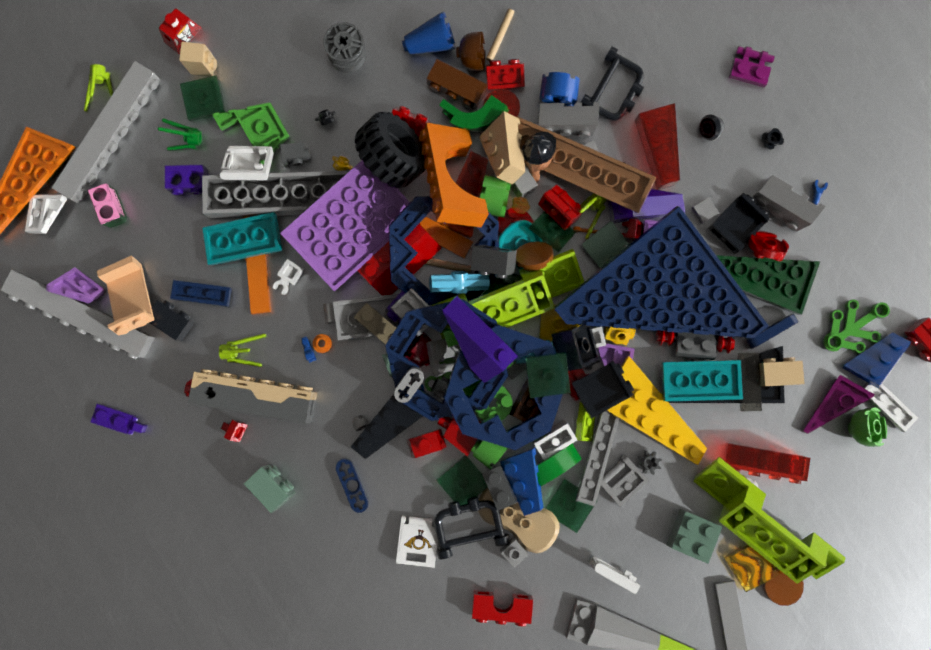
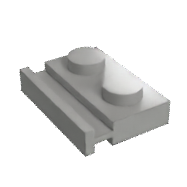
(409, 301)

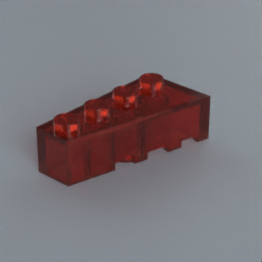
(660, 143)
(471, 181)
(768, 462)

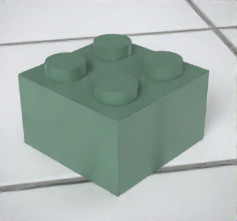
(270, 487)
(694, 536)

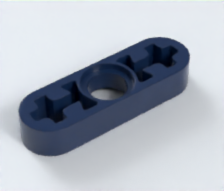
(772, 331)
(363, 496)

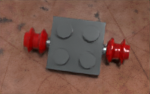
(696, 345)

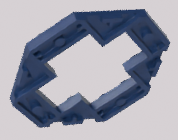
(402, 253)
(399, 364)
(492, 428)

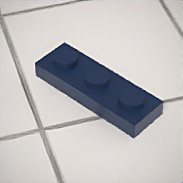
(201, 293)

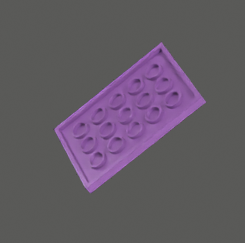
(346, 225)

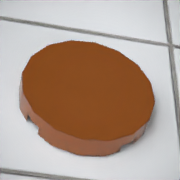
(534, 256)
(783, 590)

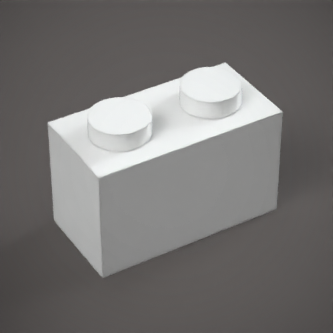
(555, 441)

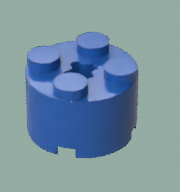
(559, 88)

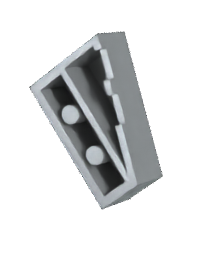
(569, 119)
(786, 204)

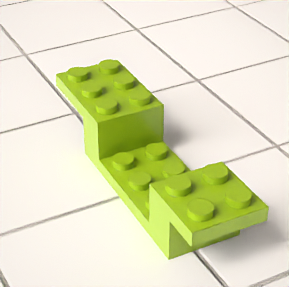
(531, 294)
(746, 519)

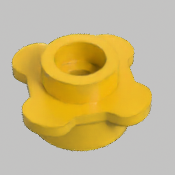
(341, 163)

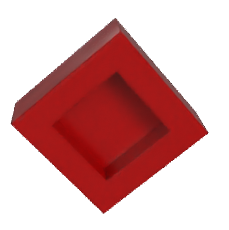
(634, 229)
(234, 430)

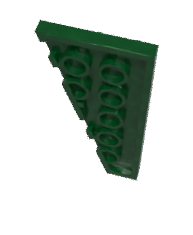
(773, 281)

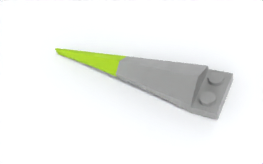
(606, 629)

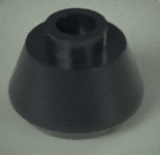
(711, 127)

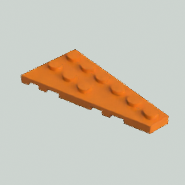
(28, 170)

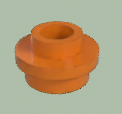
(328, 343)

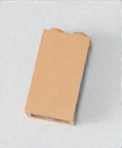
(127, 295)

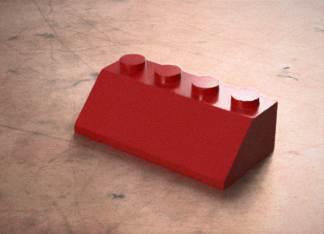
(377, 269)

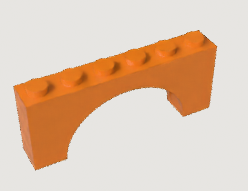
(450, 201)

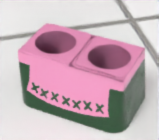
(119, 216)

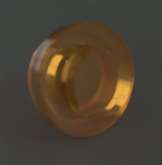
(520, 205)

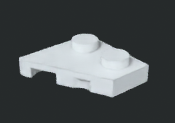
(42, 212)

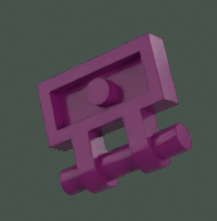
(751, 72)

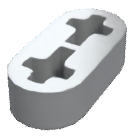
(405, 382)

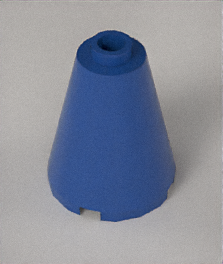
(430, 37)

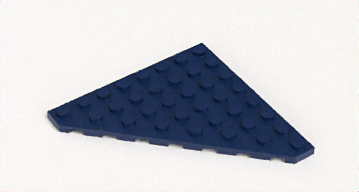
(665, 284)

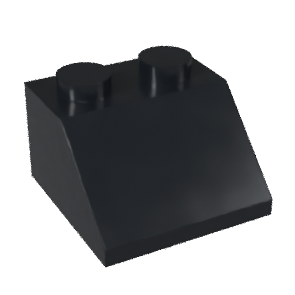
(578, 345)

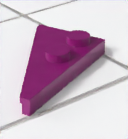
(840, 399)

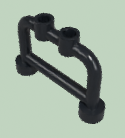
(636, 89)
(454, 509)

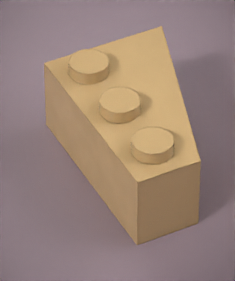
(503, 149)

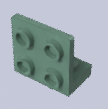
(605, 244)

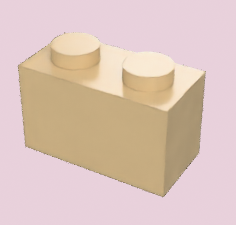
(197, 59)
(781, 373)

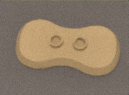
(534, 531)

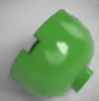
(868, 427)

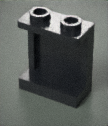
(739, 222)
(603, 389)

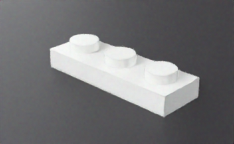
(891, 407)

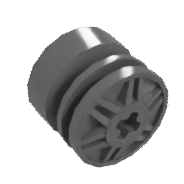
(347, 57)

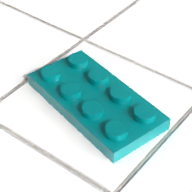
(242, 238)
(702, 380)

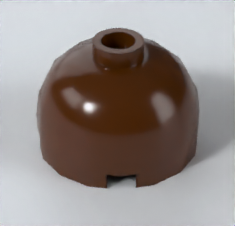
(472, 51)

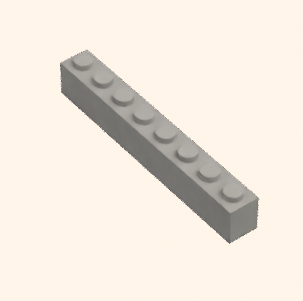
(106, 132)
(74, 312)

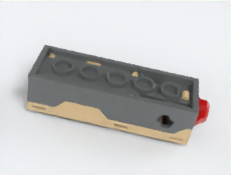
(251, 397)

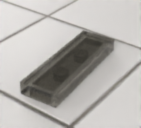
(750, 382)

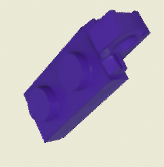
(117, 420)

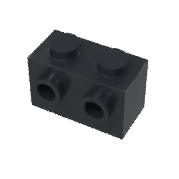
(170, 321)

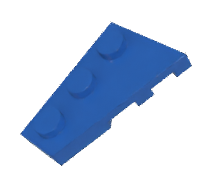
(878, 360)
(523, 479)

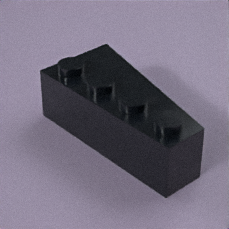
(384, 427)

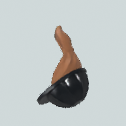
(539, 152)

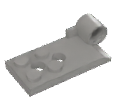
(343, 314)

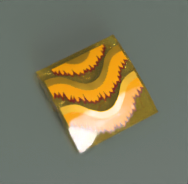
(751, 568)

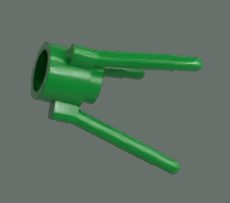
(191, 136)

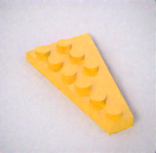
(656, 417)

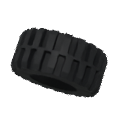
(390, 149)

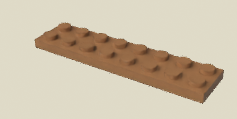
(594, 170)

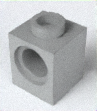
(524, 185)
(514, 552)

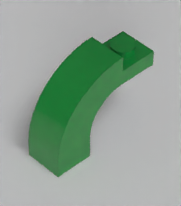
(474, 121)
(557, 464)

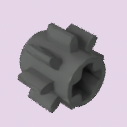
(654, 460)

